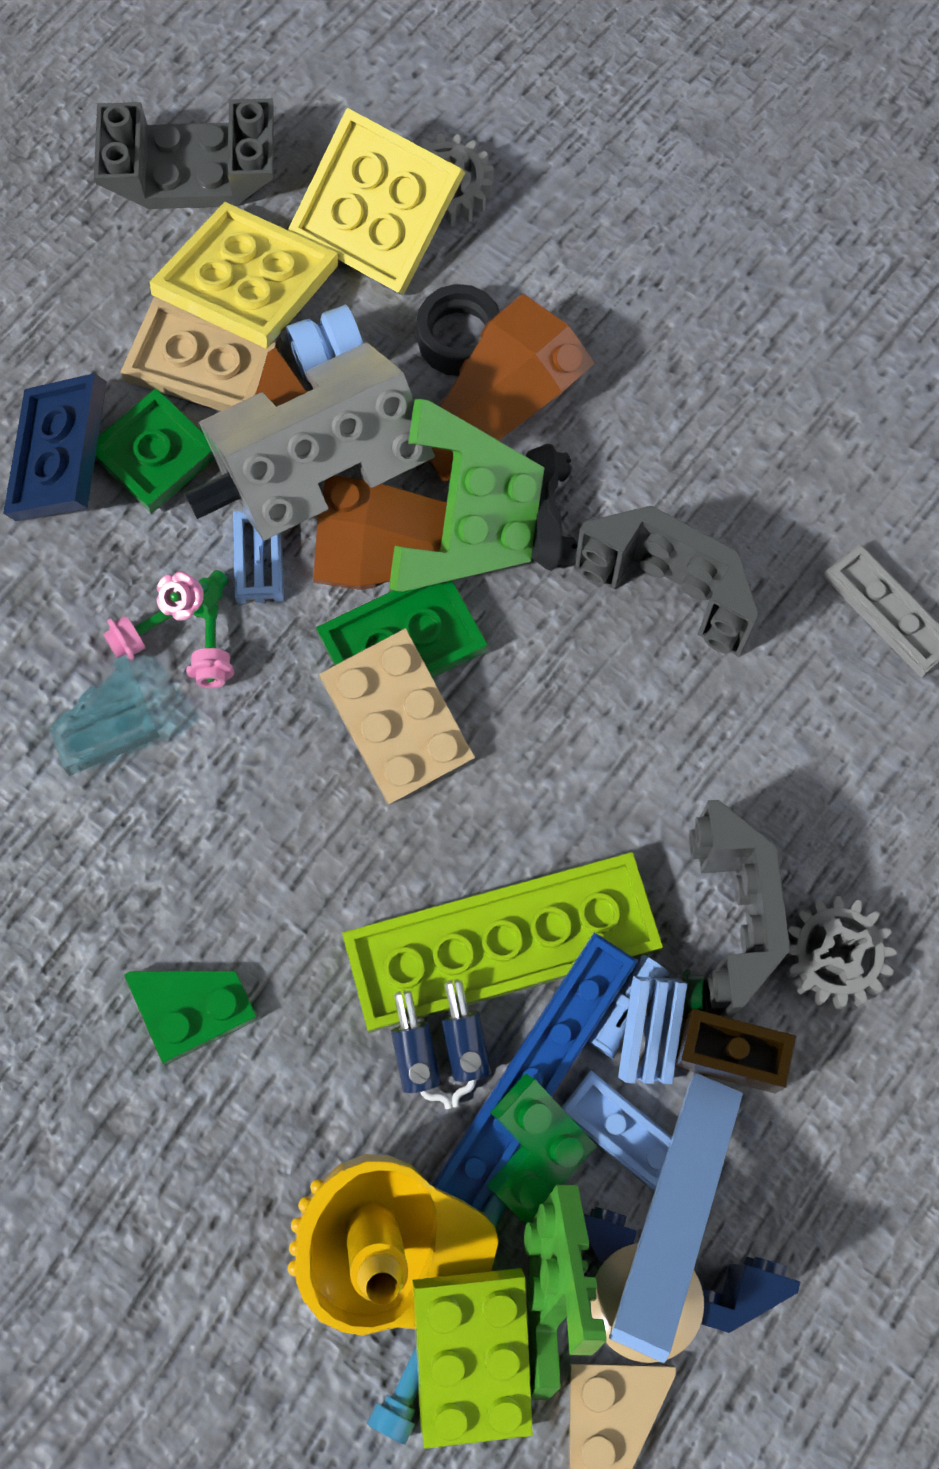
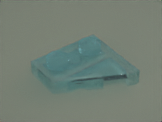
(104, 722)

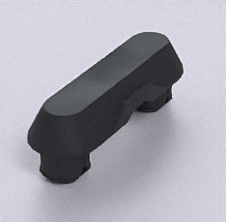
(549, 545)

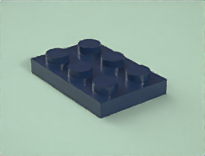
(55, 448)

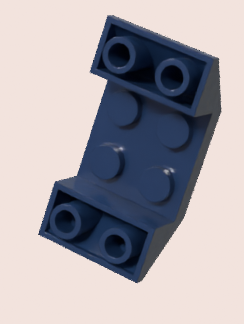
(748, 1287)

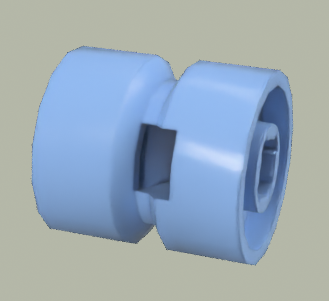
(323, 341)

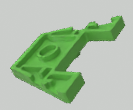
(487, 508)
(558, 1288)

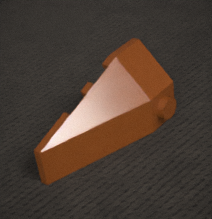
(513, 372)
(365, 525)

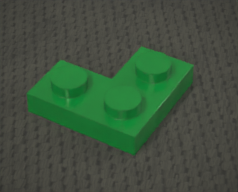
(548, 1151)

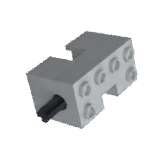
(280, 454)

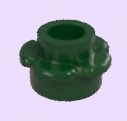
(695, 992)

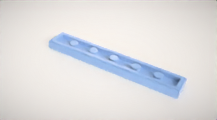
(676, 1220)

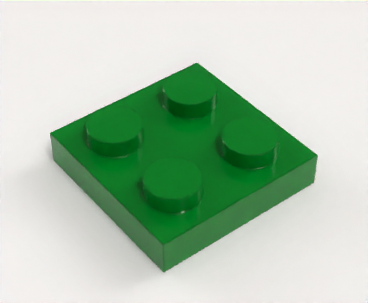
(153, 450)

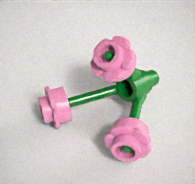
(181, 598)

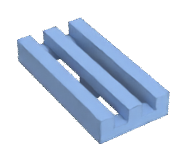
(259, 591)
(661, 1030)

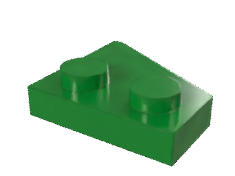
(189, 1008)

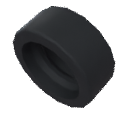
(443, 302)

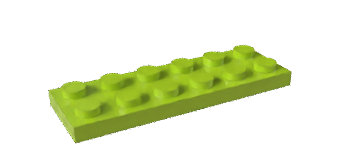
(499, 939)

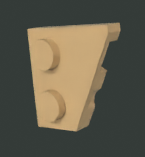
(613, 1411)

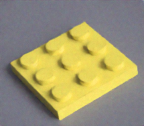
(376, 200)
(244, 274)

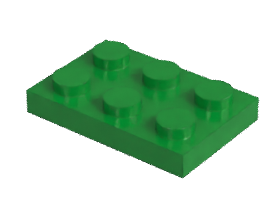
(432, 616)

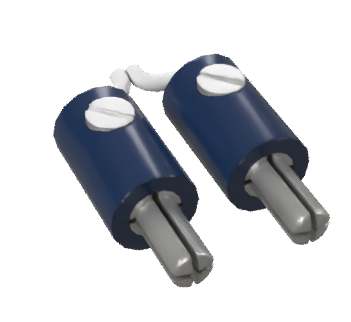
(416, 1051)

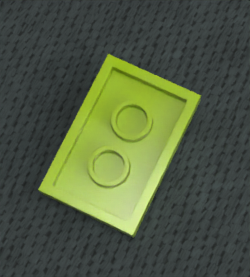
(472, 1358)

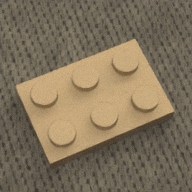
(194, 358)
(396, 716)

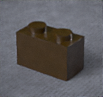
(735, 1051)

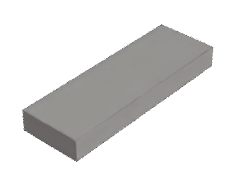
(887, 608)

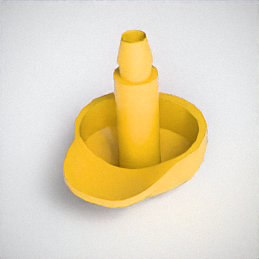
(375, 1231)

